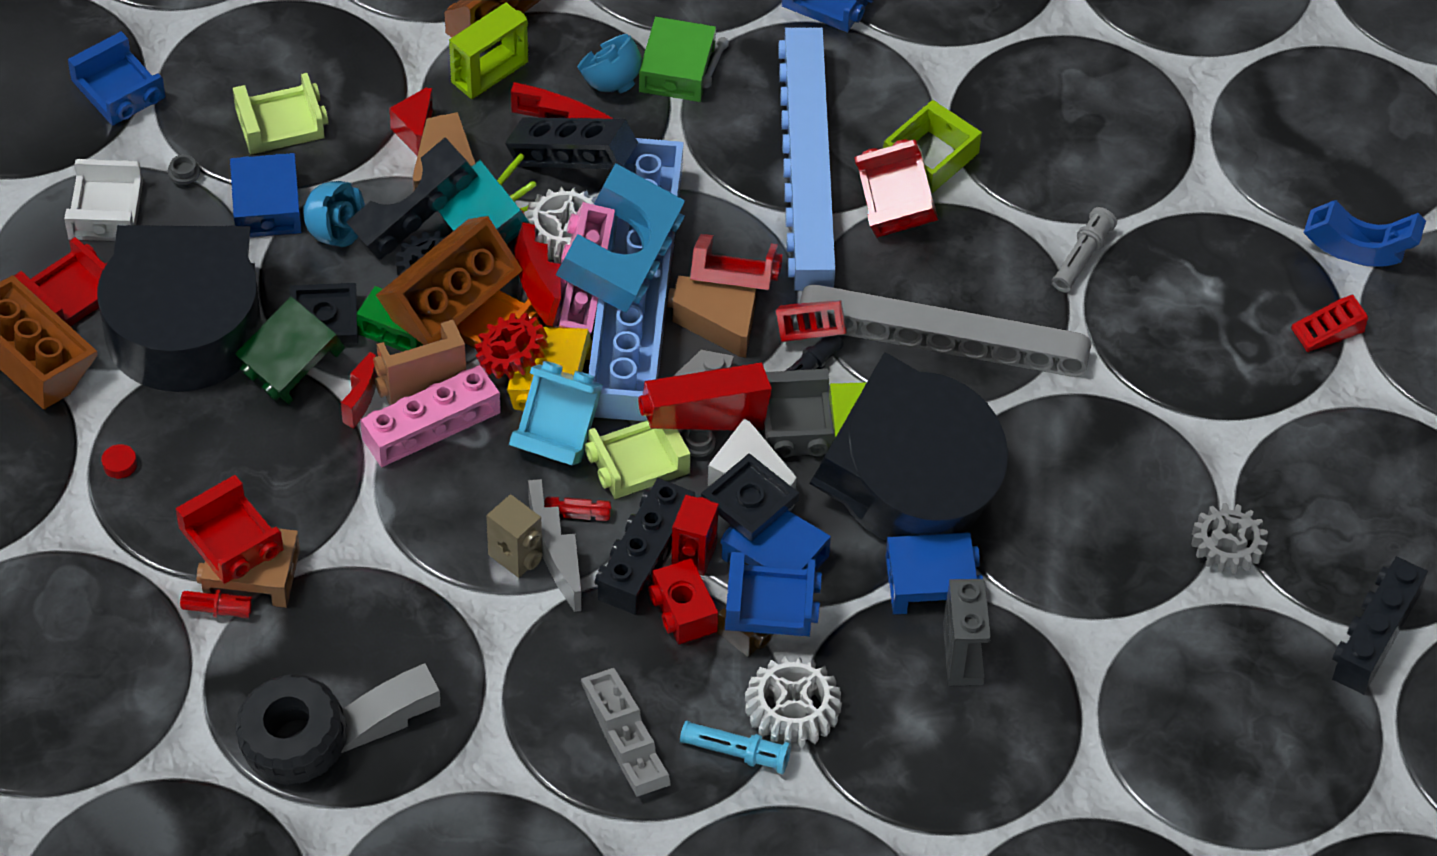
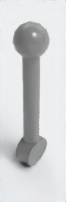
(722, 44)

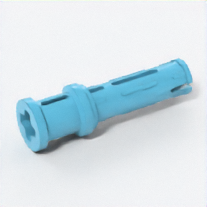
(752, 755)

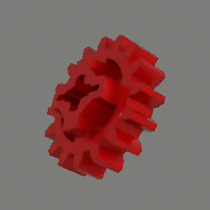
(511, 345)

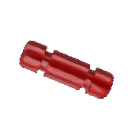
(580, 508)

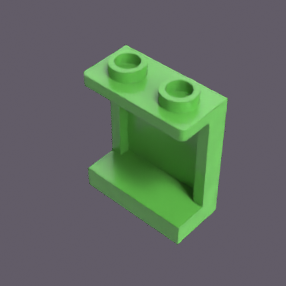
(676, 59)

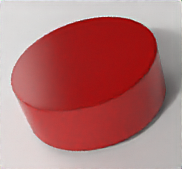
(119, 461)

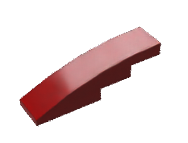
(547, 104)
(538, 274)

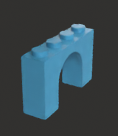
(620, 276)

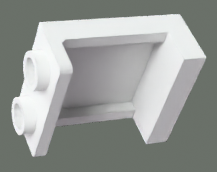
(103, 197)

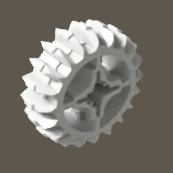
(552, 216)
(794, 714)

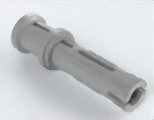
(1090, 239)

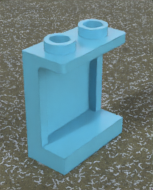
(557, 413)

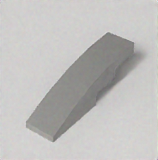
(557, 549)
(625, 732)

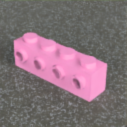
(577, 306)
(430, 415)

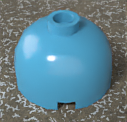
(612, 66)
(329, 210)

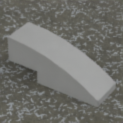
(390, 706)

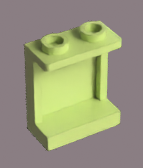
(280, 116)
(636, 457)

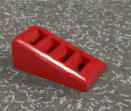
(1346, 310)
(786, 327)

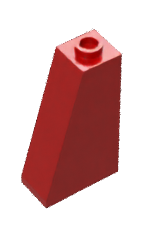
(708, 399)

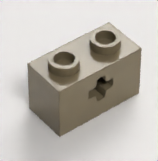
(514, 536)

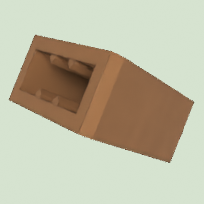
(434, 131)
(715, 312)

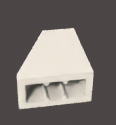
(744, 441)

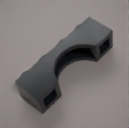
(387, 225)

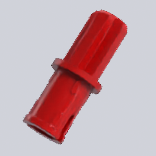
(217, 603)

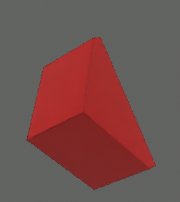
(410, 116)

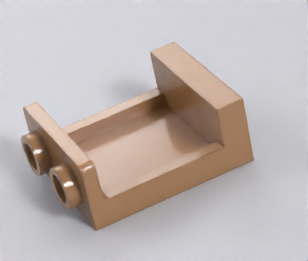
(419, 367)
(269, 577)

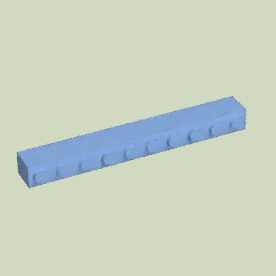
(808, 158)

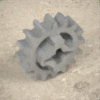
(1229, 538)

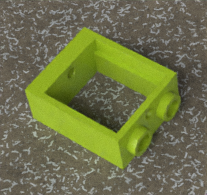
(477, 74)
(949, 129)

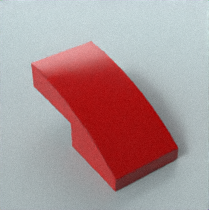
(362, 392)

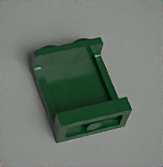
(287, 349)

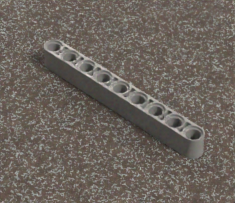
(954, 332)

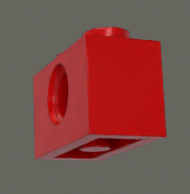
(695, 532)
(683, 583)

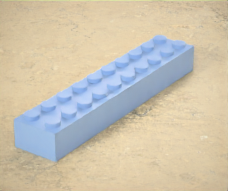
(630, 343)

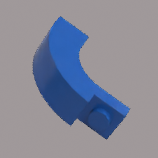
(1360, 242)

